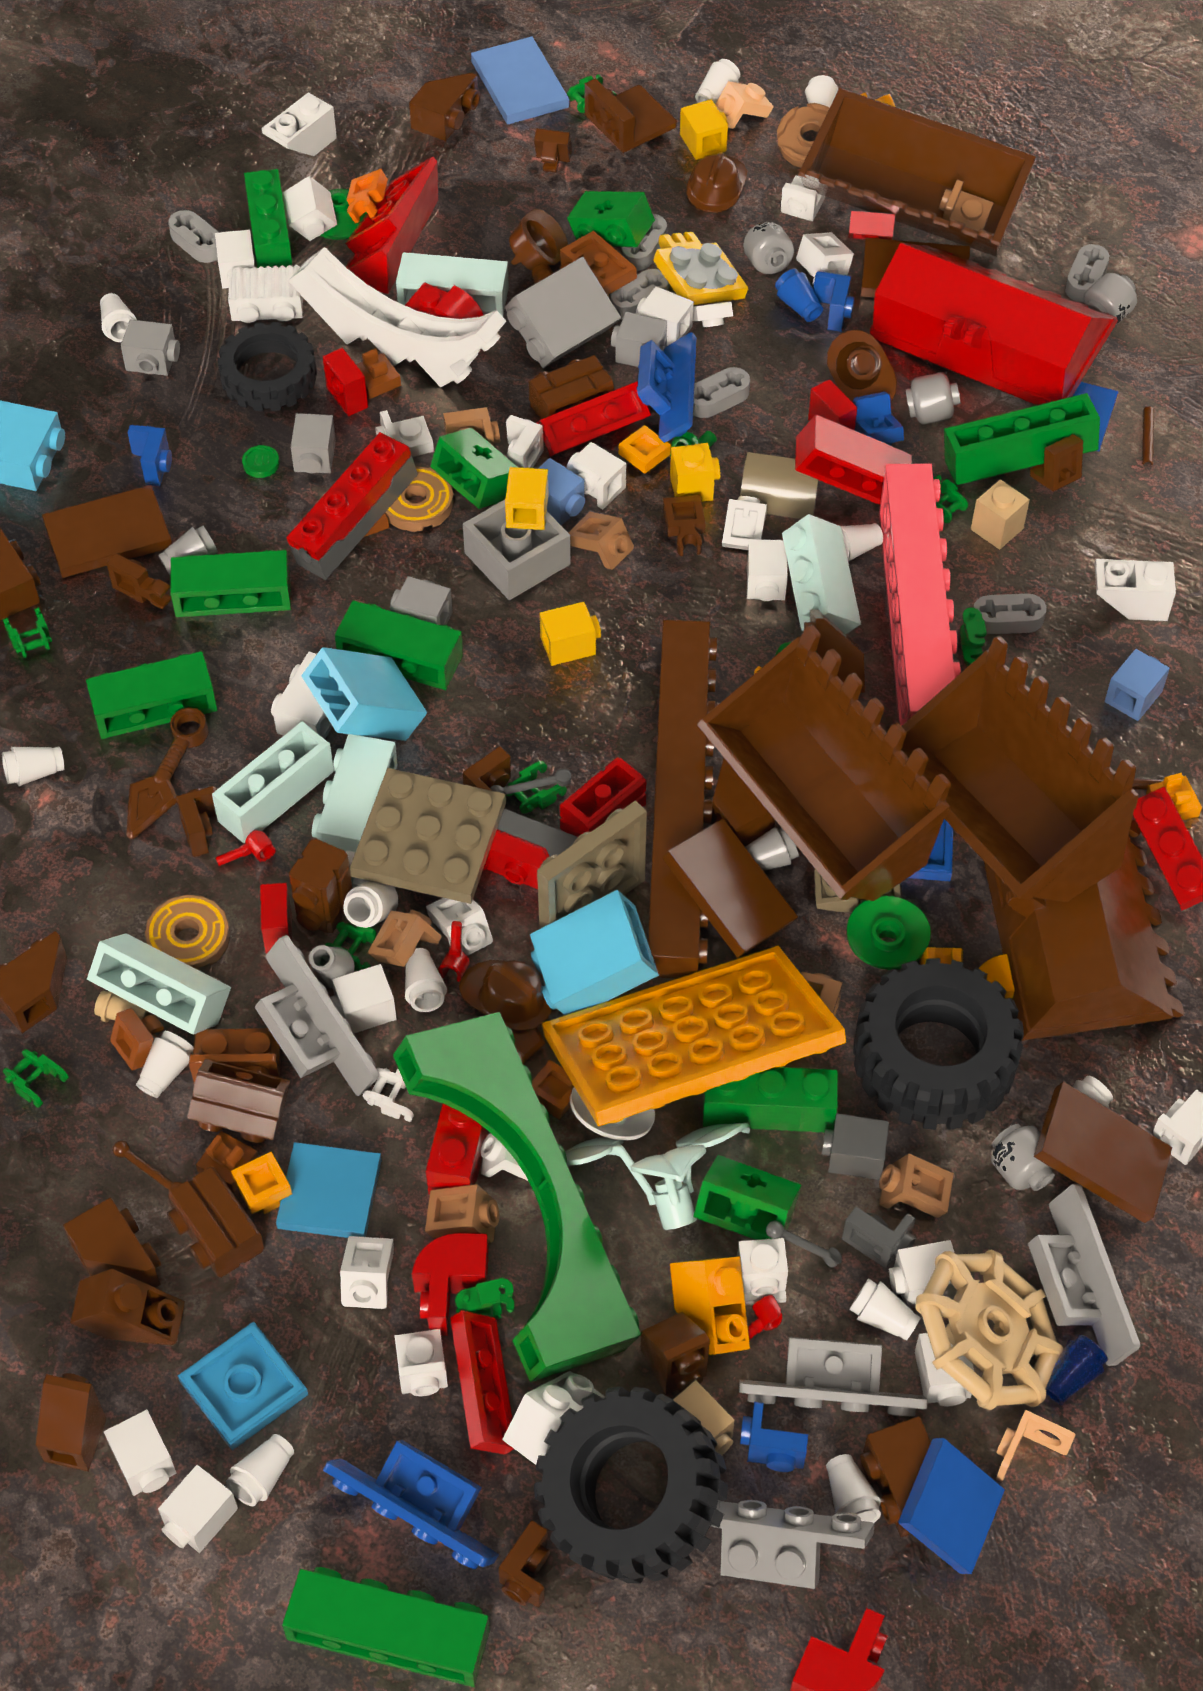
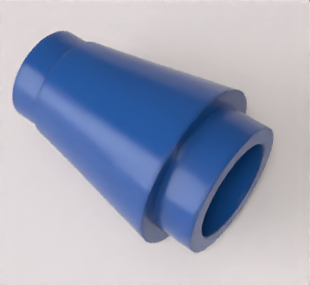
(798, 294)

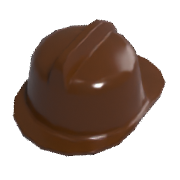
(716, 183)
(537, 240)
(860, 365)
(509, 989)

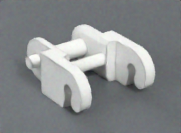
(386, 1103)

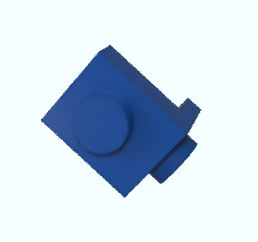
(834, 290)
(876, 420)
(154, 451)
(777, 1449)

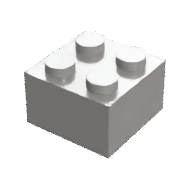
(515, 556)

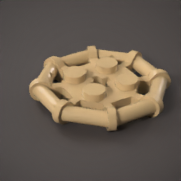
(1008, 1303)

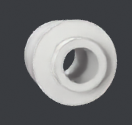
(370, 903)

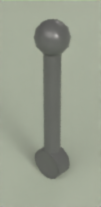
(562, 778)
(831, 1256)

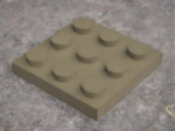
(428, 835)
(594, 865)

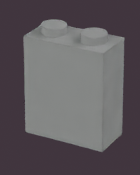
(562, 312)

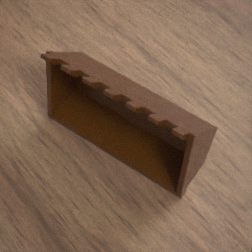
(831, 770)

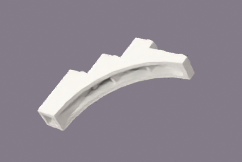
(358, 311)

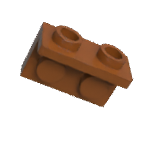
(605, 262)
(243, 1048)

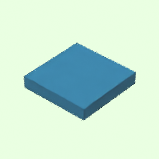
(329, 1191)
(243, 1385)

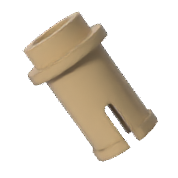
(110, 1004)

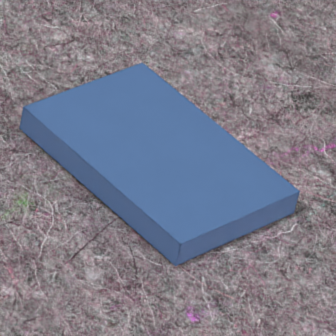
(519, 80)

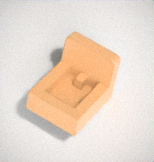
(743, 99)

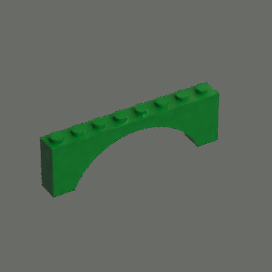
(581, 1300)

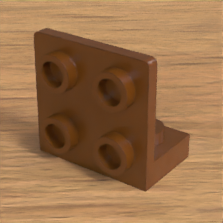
(626, 117)

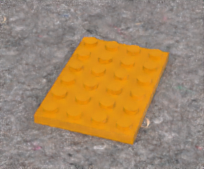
(691, 1035)

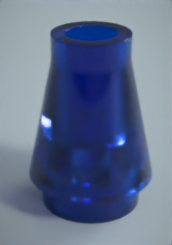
(1075, 1368)

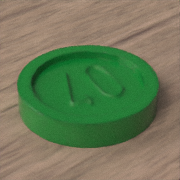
(260, 461)

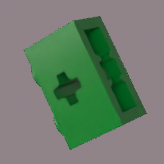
(621, 220)
(472, 467)
(745, 1198)

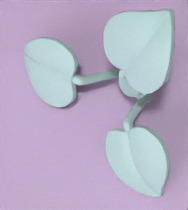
(671, 1195)

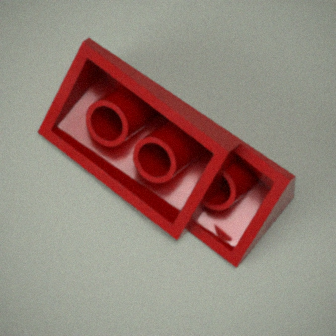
(395, 227)

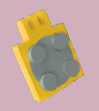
(698, 269)

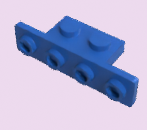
(668, 384)
(421, 1494)

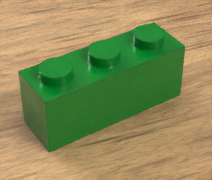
(268, 218)
(230, 583)
(419, 648)
(150, 694)
(776, 1100)

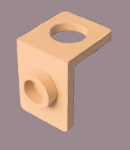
(1030, 1427)

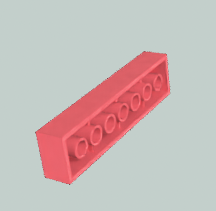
(916, 586)

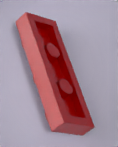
(593, 419)
(1171, 846)
(482, 1381)

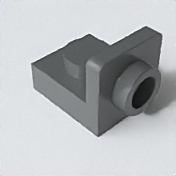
(873, 1237)

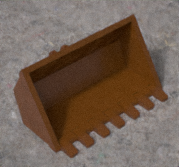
(904, 164)
(1024, 781)
(1086, 958)

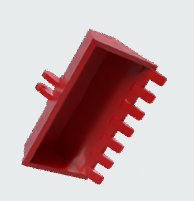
(987, 324)

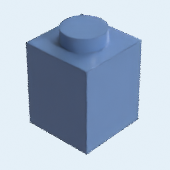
(565, 491)
(1137, 684)

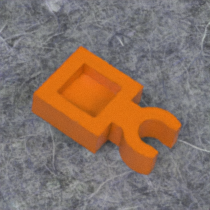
(365, 194)

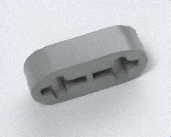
(190, 239)
(649, 245)
(1082, 271)
(637, 290)
(720, 395)
(1009, 614)

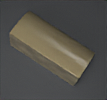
(779, 485)

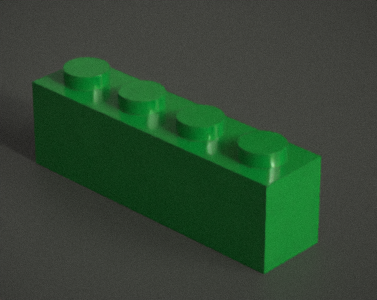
(1018, 438)
(387, 1625)

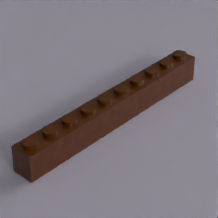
(680, 792)

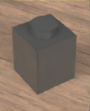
(856, 1146)

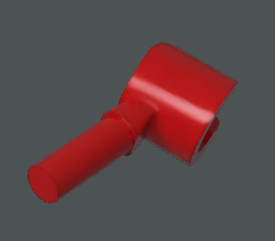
(255, 843)
(455, 957)
(768, 1316)

